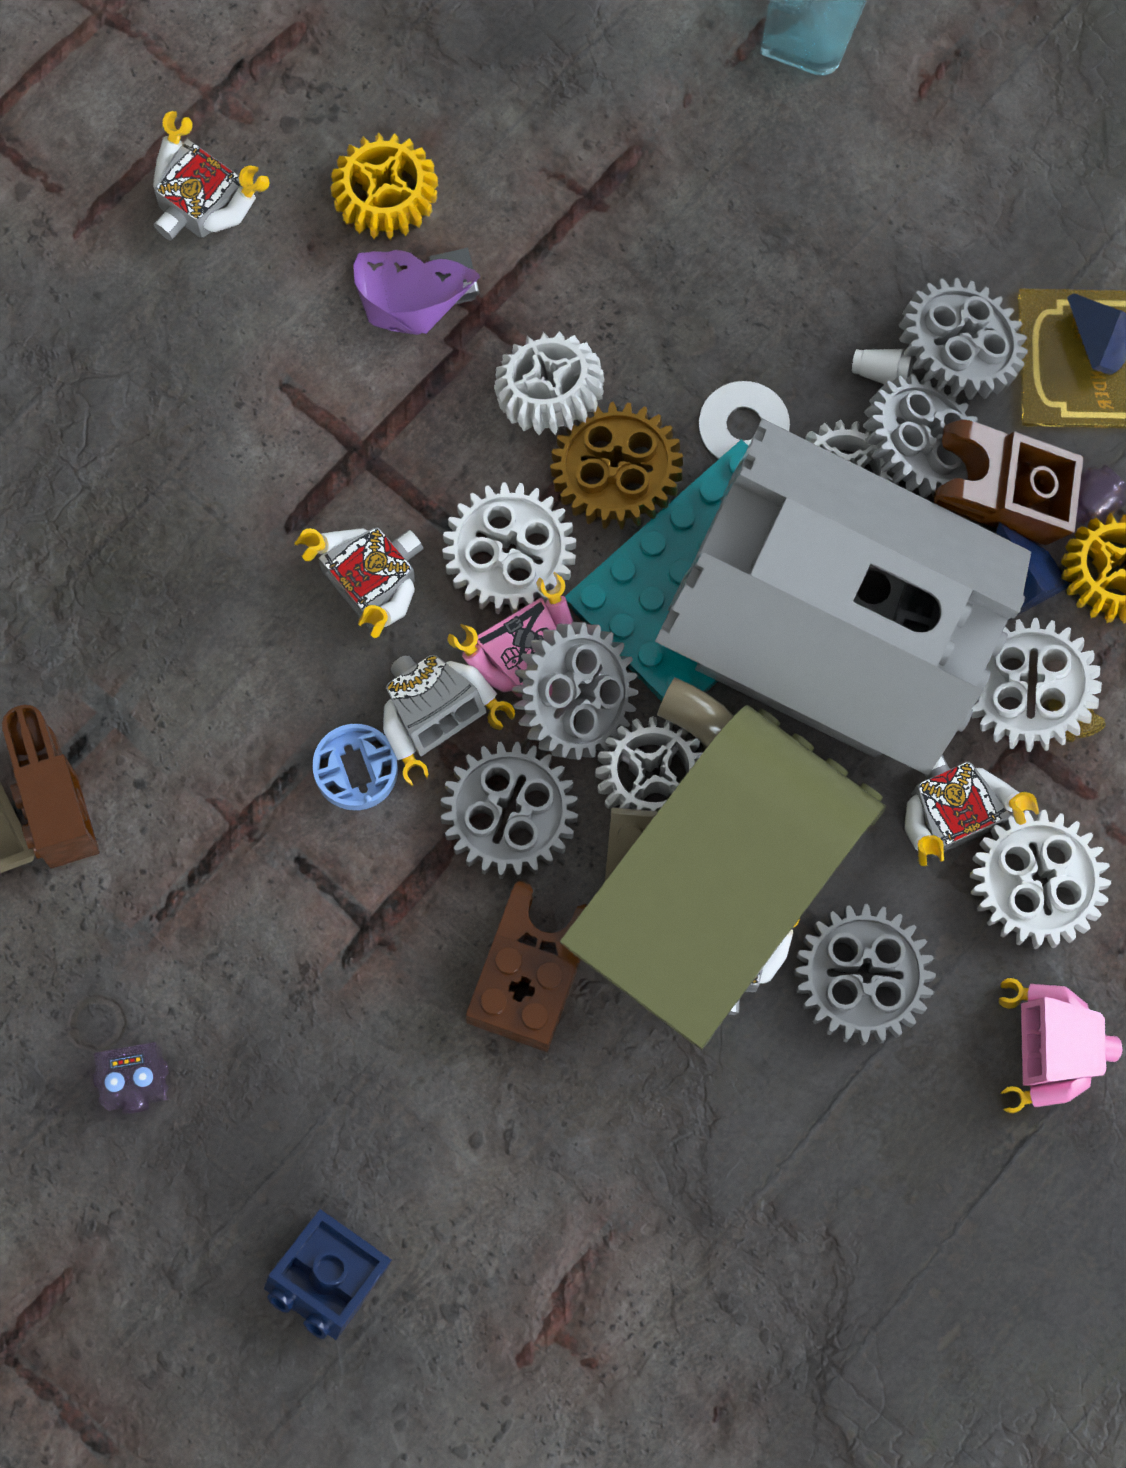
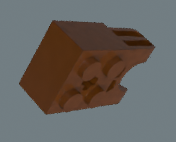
(1012, 482)
(47, 790)
(526, 958)

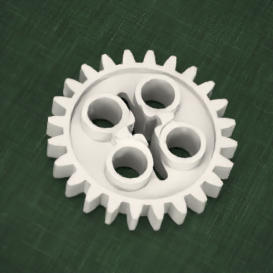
(526, 517)
(1070, 686)
(1077, 874)

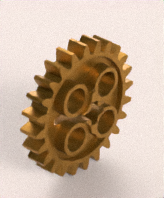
(609, 497)

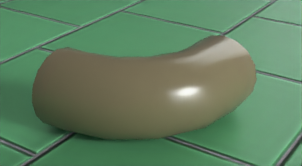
(694, 711)

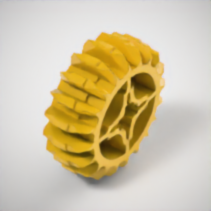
(389, 205)
(1096, 542)

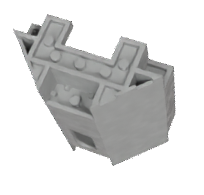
(778, 586)

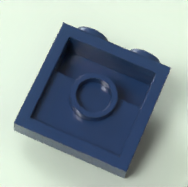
(325, 1276)

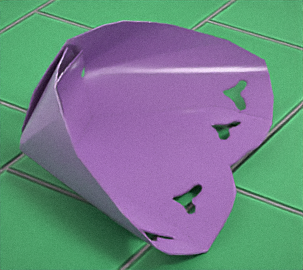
(414, 296)

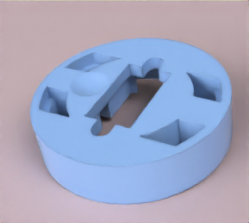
(375, 759)

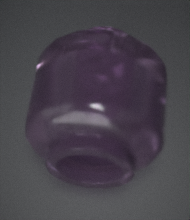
(1099, 494)

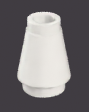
(882, 364)

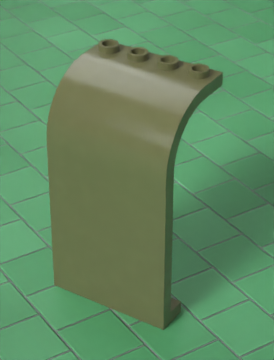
(722, 874)

